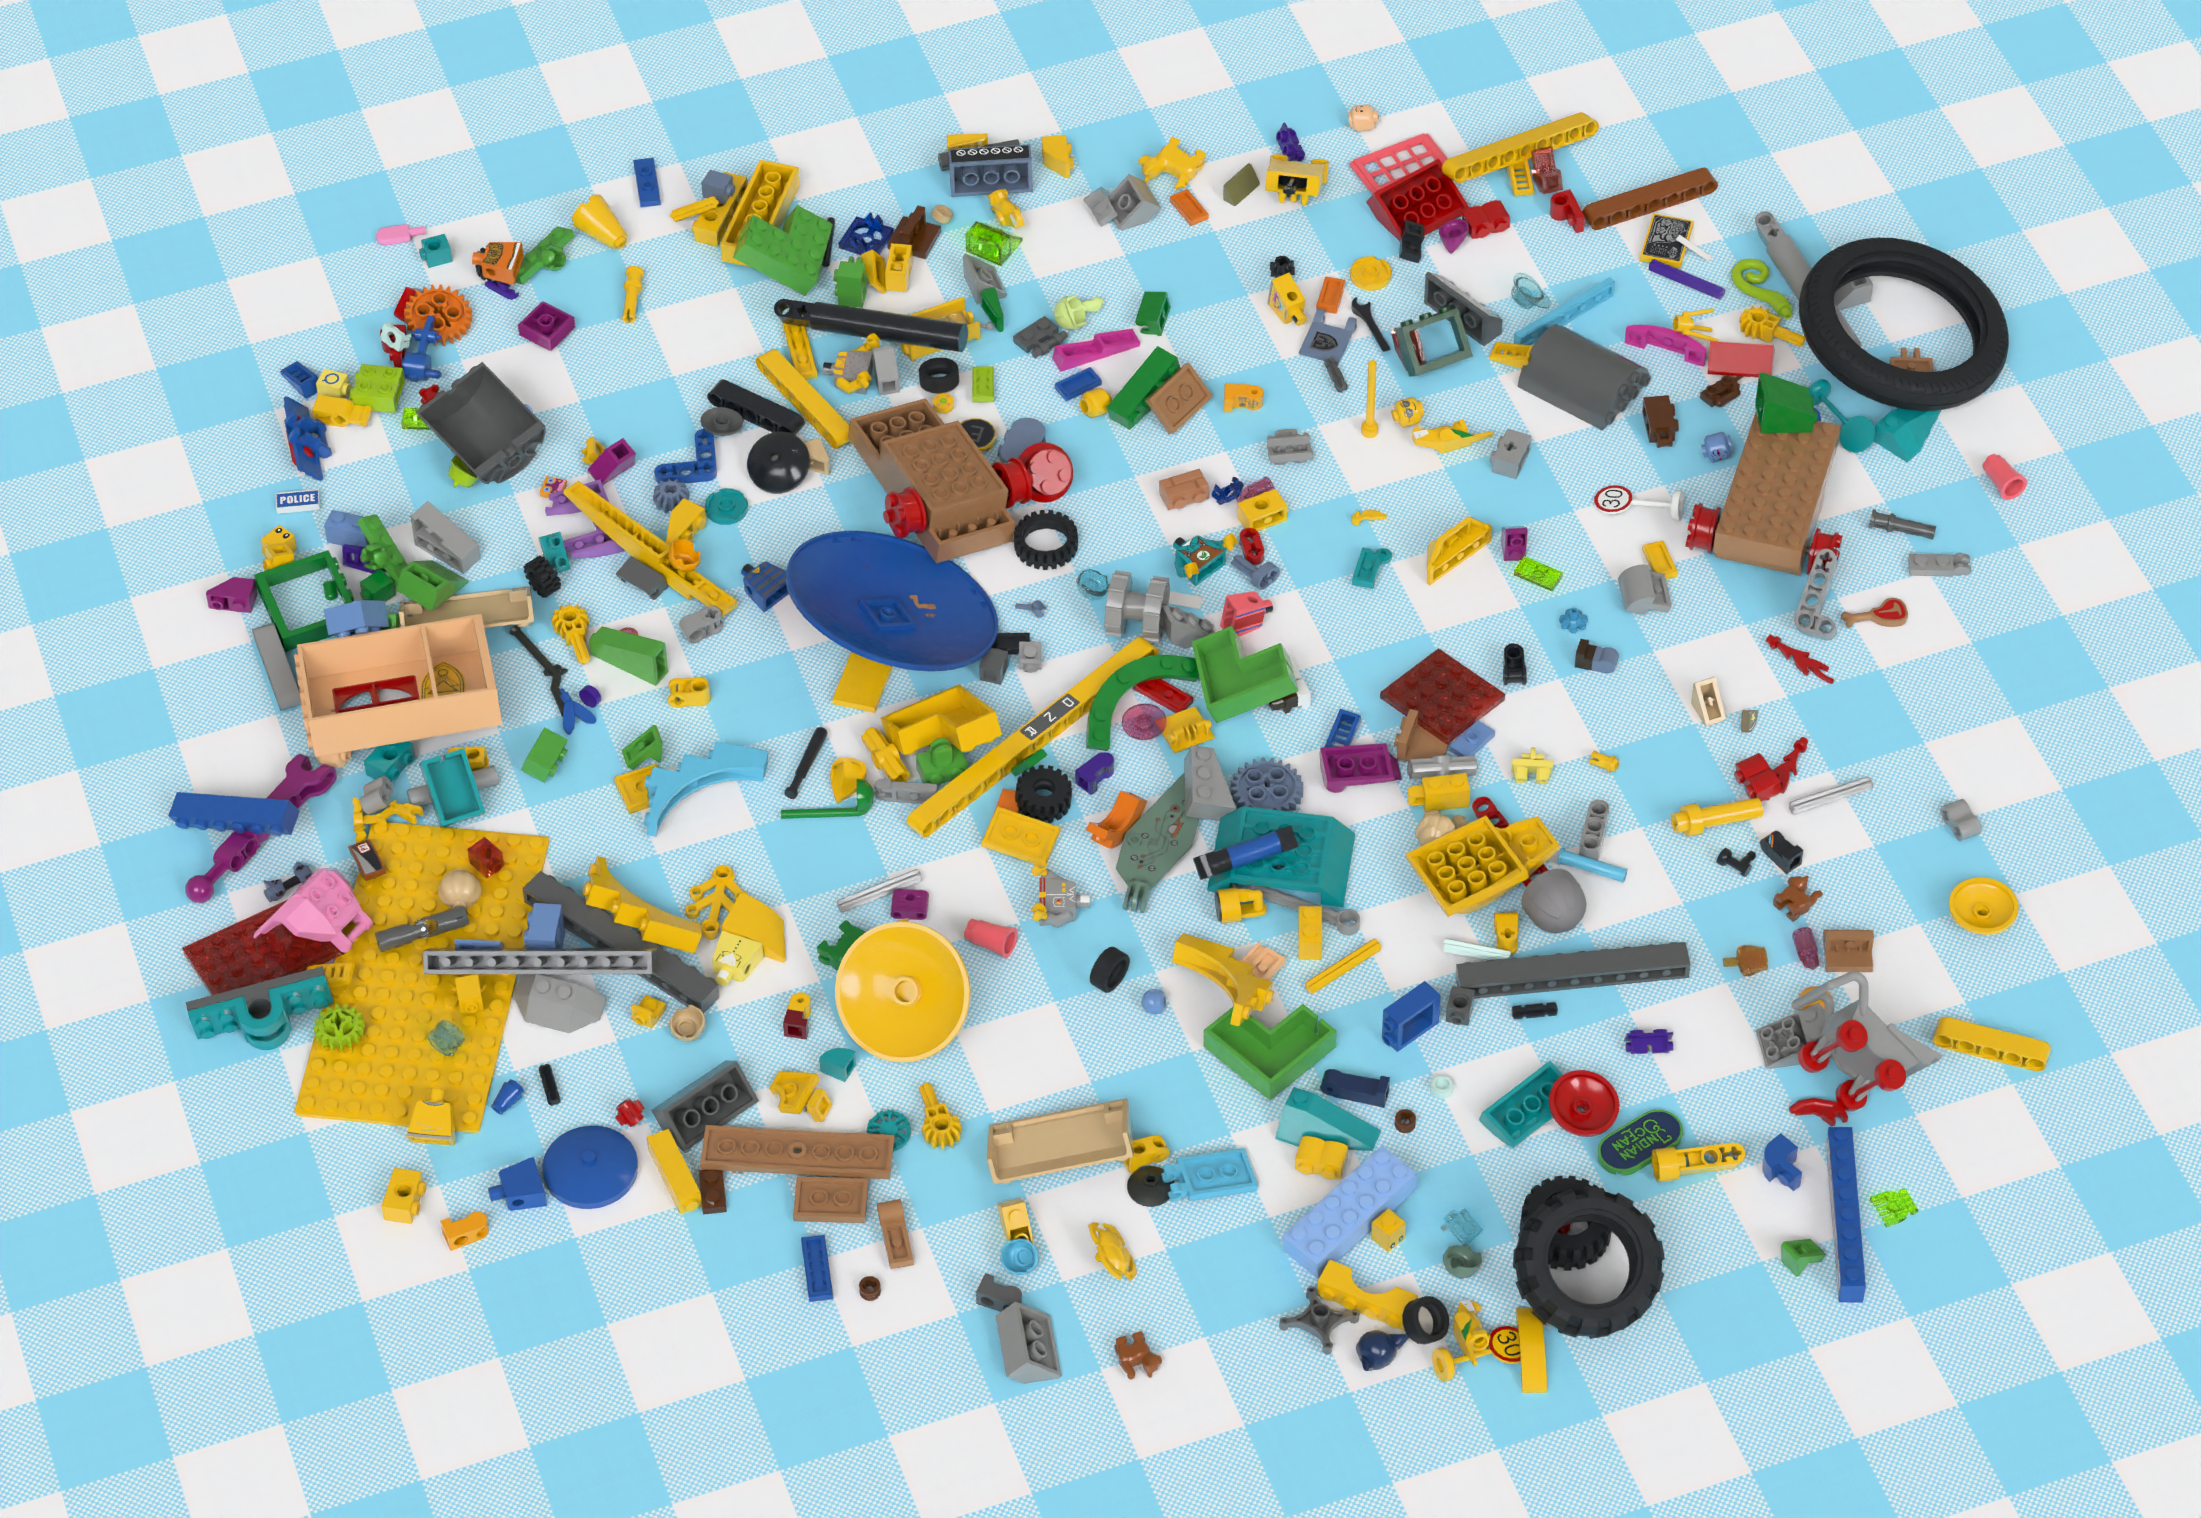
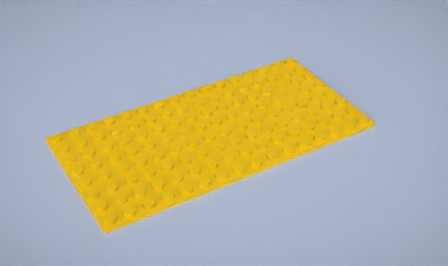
(401, 1005)

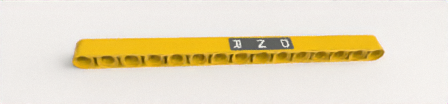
(1021, 744)

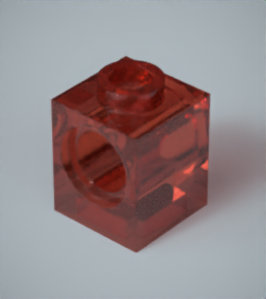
(485, 857)

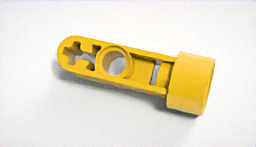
(1671, 1163)

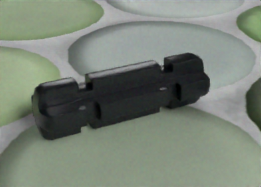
(1534, 1010)
(549, 1084)

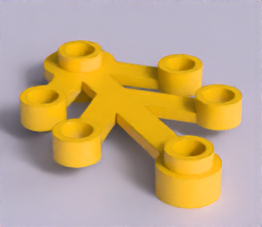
(710, 927)

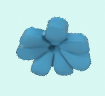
(1574, 619)

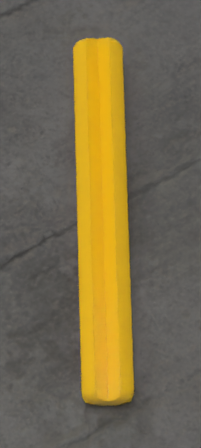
(1342, 966)

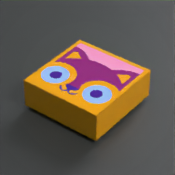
(552, 485)

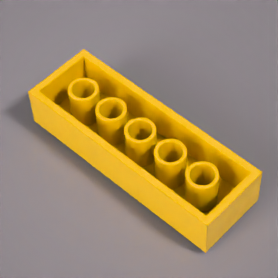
(766, 197)

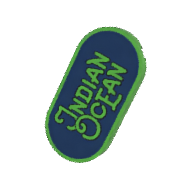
(1632, 1144)

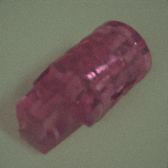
(1251, 489)
(1806, 947)

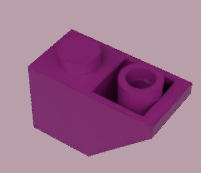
(613, 462)
(1514, 542)
(233, 595)

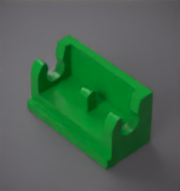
(1153, 312)

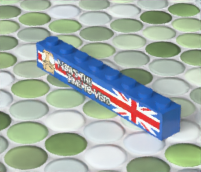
(1845, 1215)

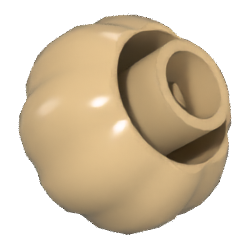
(459, 889)

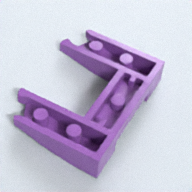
(590, 544)

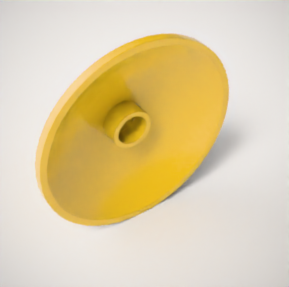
(902, 991)

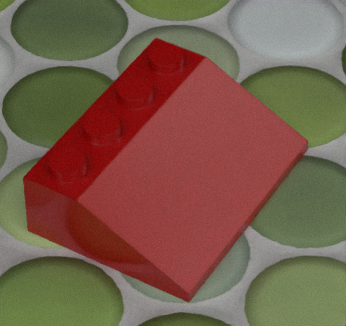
(1419, 197)

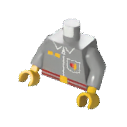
(1056, 898)

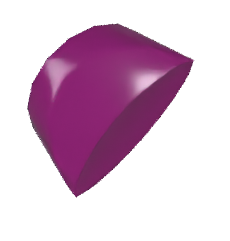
(1453, 234)

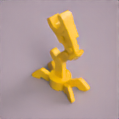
(405, 811)

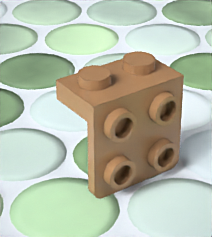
(1415, 741)

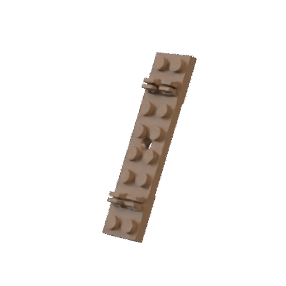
(821, 1154)

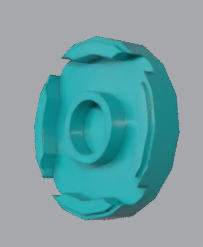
(726, 506)

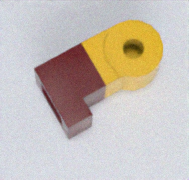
(795, 1020)

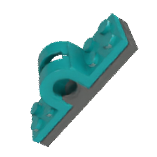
(261, 1008)

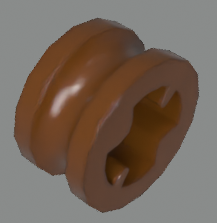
(1405, 1127)
(865, 1293)

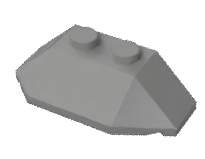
(557, 1003)

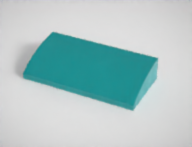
(1522, 1108)

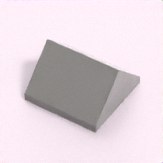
(980, 277)

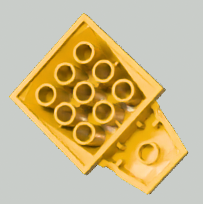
(1481, 862)

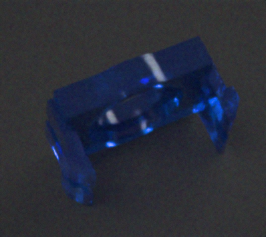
(1222, 498)

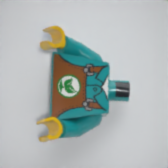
(1201, 556)

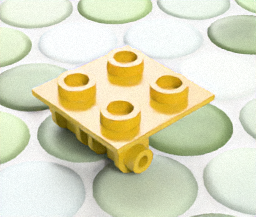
(1187, 729)

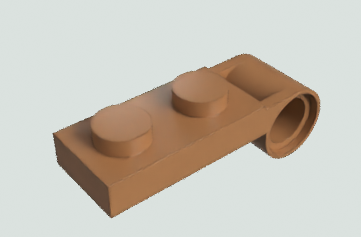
(895, 1234)

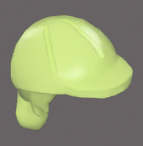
(1071, 311)

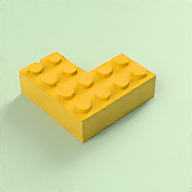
(948, 715)

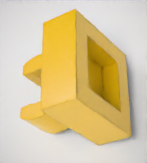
(592, 451)
(818, 1105)

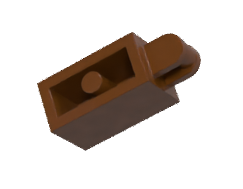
(1660, 420)

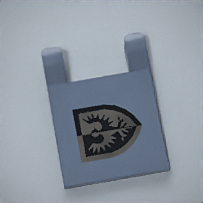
(1326, 340)

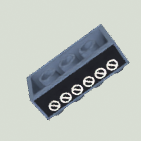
(990, 169)

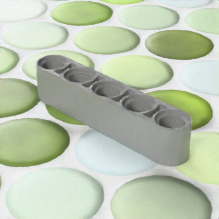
(277, 666)

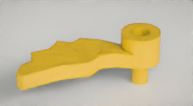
(1370, 515)

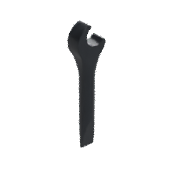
(1364, 313)

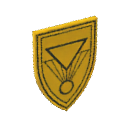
(447, 680)

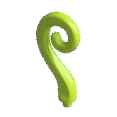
(1774, 299)

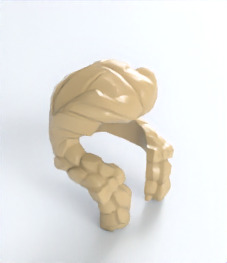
(1437, 825)

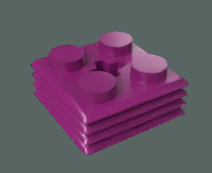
(546, 326)

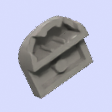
(1289, 447)

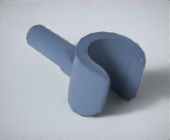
(1035, 607)

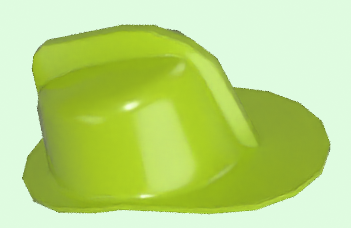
(461, 474)

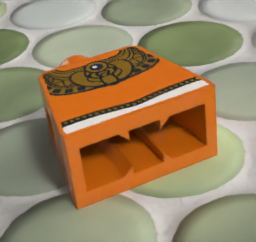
(500, 261)

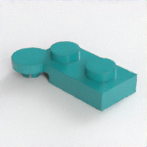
(1369, 565)

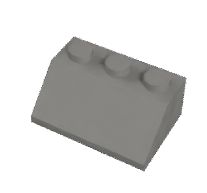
(1027, 1344)

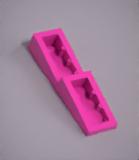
(1102, 346)

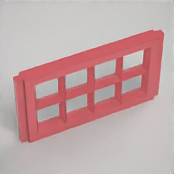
(1368, 178)

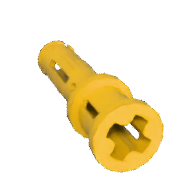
(632, 287)

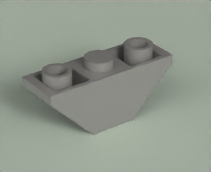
(1184, 627)

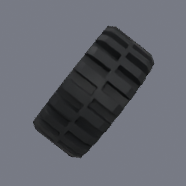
(1567, 1250)

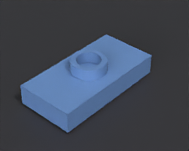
(1472, 740)

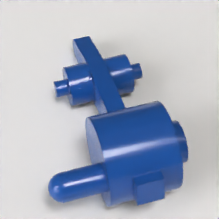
(418, 365)

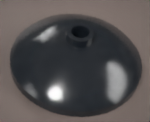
(786, 471)

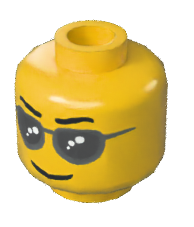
(1407, 412)

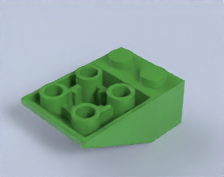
(429, 583)

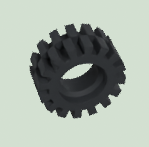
(542, 576)

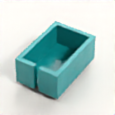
(452, 788)

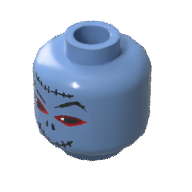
(1717, 447)

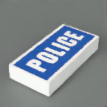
(297, 501)

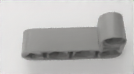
(1819, 592)

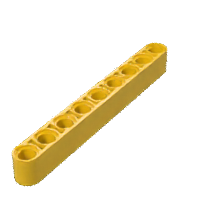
(1519, 147)

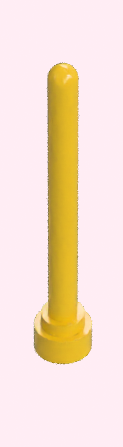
(1370, 427)

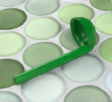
(865, 799)

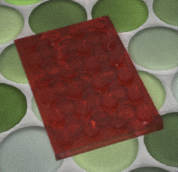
(237, 959)

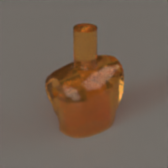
(1749, 960)

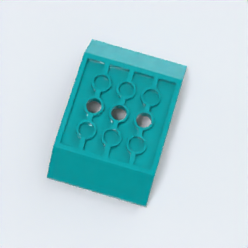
(1315, 866)

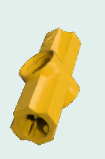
(885, 755)

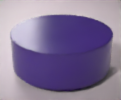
(590, 696)

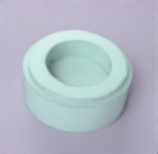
(1441, 1086)

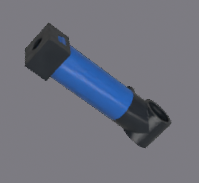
(1245, 852)

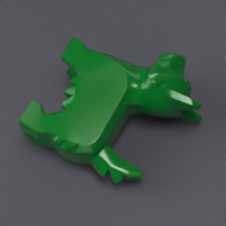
(834, 954)

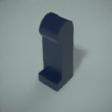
(1356, 1088)

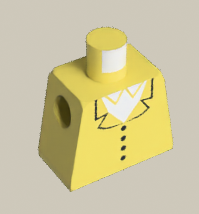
(735, 958)

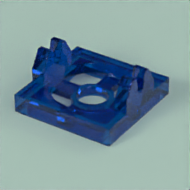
(849, 240)

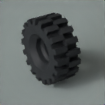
(1043, 806)

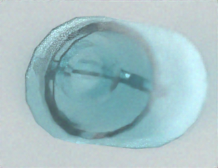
(1528, 293)

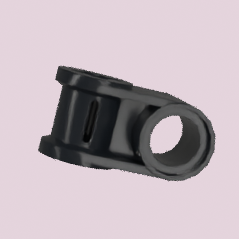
(1514, 665)

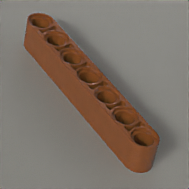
(1650, 198)

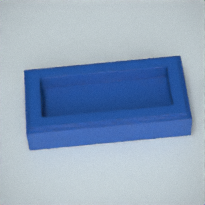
(1078, 384)

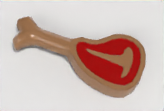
(1889, 614)

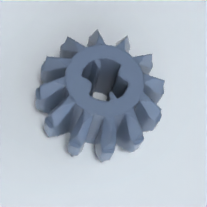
(669, 494)

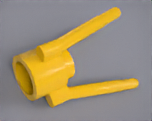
(1685, 324)

